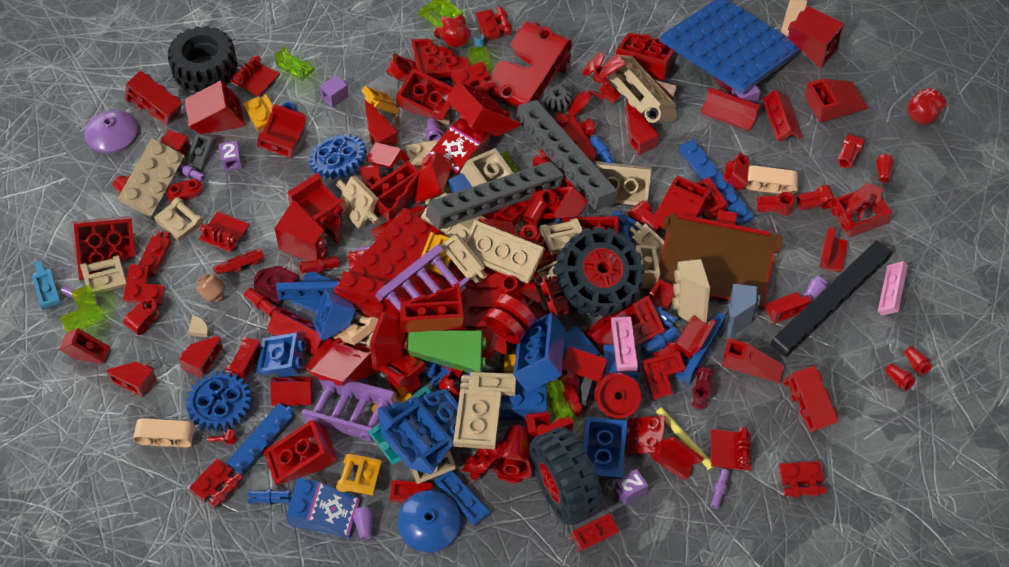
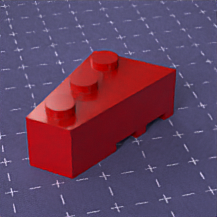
(153, 97)
(395, 191)
(433, 312)
(812, 398)

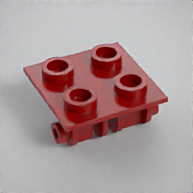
(255, 76)
(223, 231)
(548, 288)
(644, 434)
(731, 449)
(482, 460)

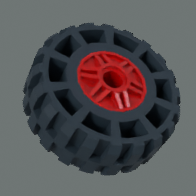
(599, 272)
(566, 475)

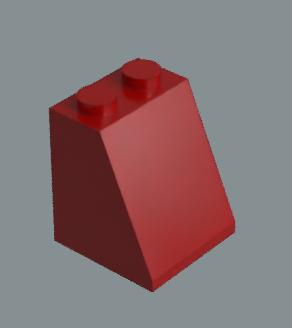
(816, 35)
(214, 110)
(300, 234)

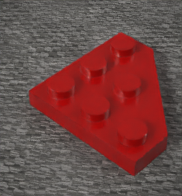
(435, 60)
(574, 131)

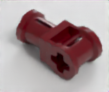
(701, 390)

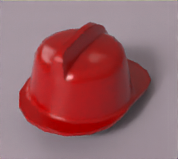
(400, 67)

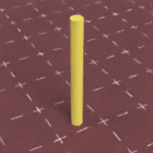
(684, 437)

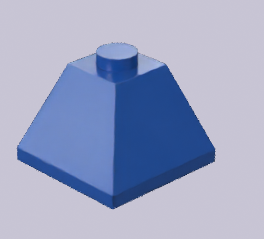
(333, 315)

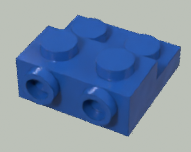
(281, 355)

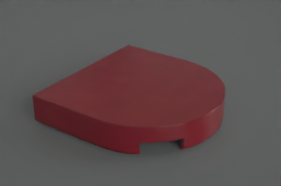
(266, 281)

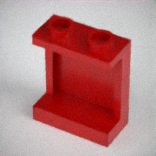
(282, 131)
(317, 200)

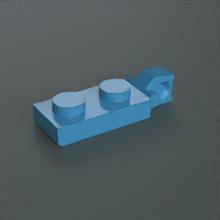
(45, 286)

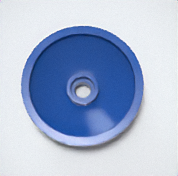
(432, 534)

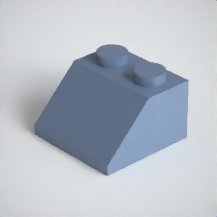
(741, 308)

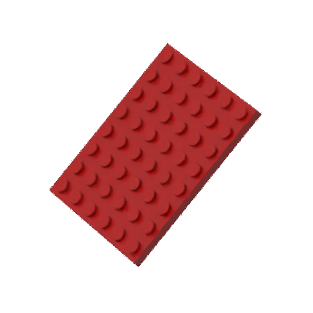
(397, 250)

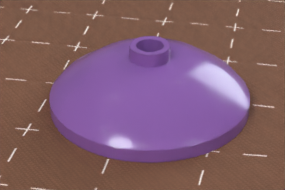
(111, 131)

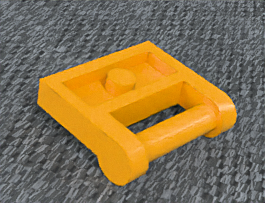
(366, 474)

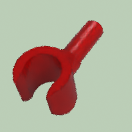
(229, 438)

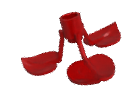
(607, 90)

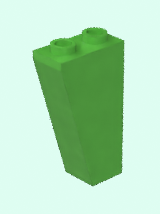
(450, 348)

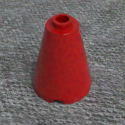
(514, 460)

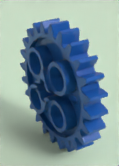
(338, 156)
(218, 401)

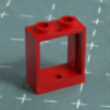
(881, 211)

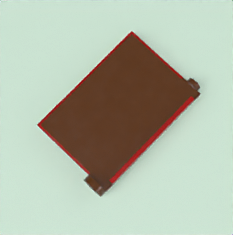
(727, 252)

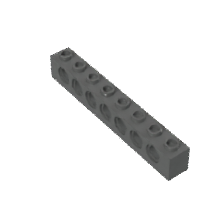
(566, 155)
(492, 195)

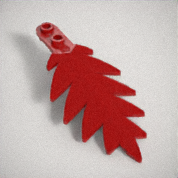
(506, 285)

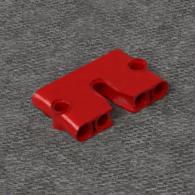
(545, 59)

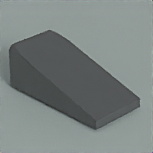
(200, 151)
(585, 389)

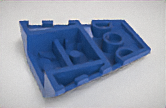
(420, 429)

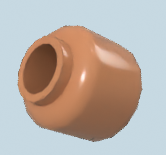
(210, 287)

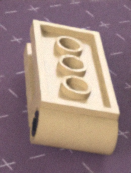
(643, 92)

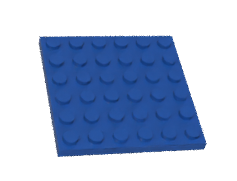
(730, 44)

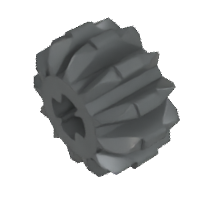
(557, 98)

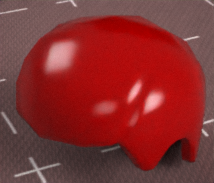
(451, 385)

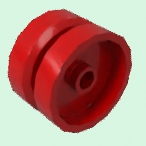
(509, 319)
(606, 390)

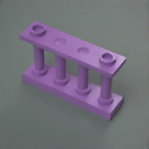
(418, 269)
(356, 390)

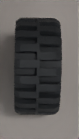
(197, 43)

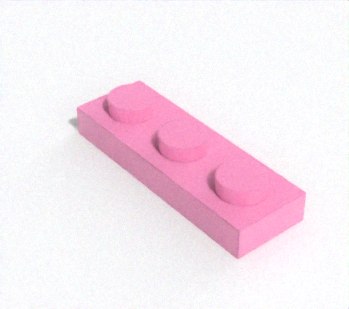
(892, 288)
(624, 344)

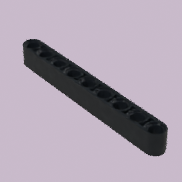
(831, 299)

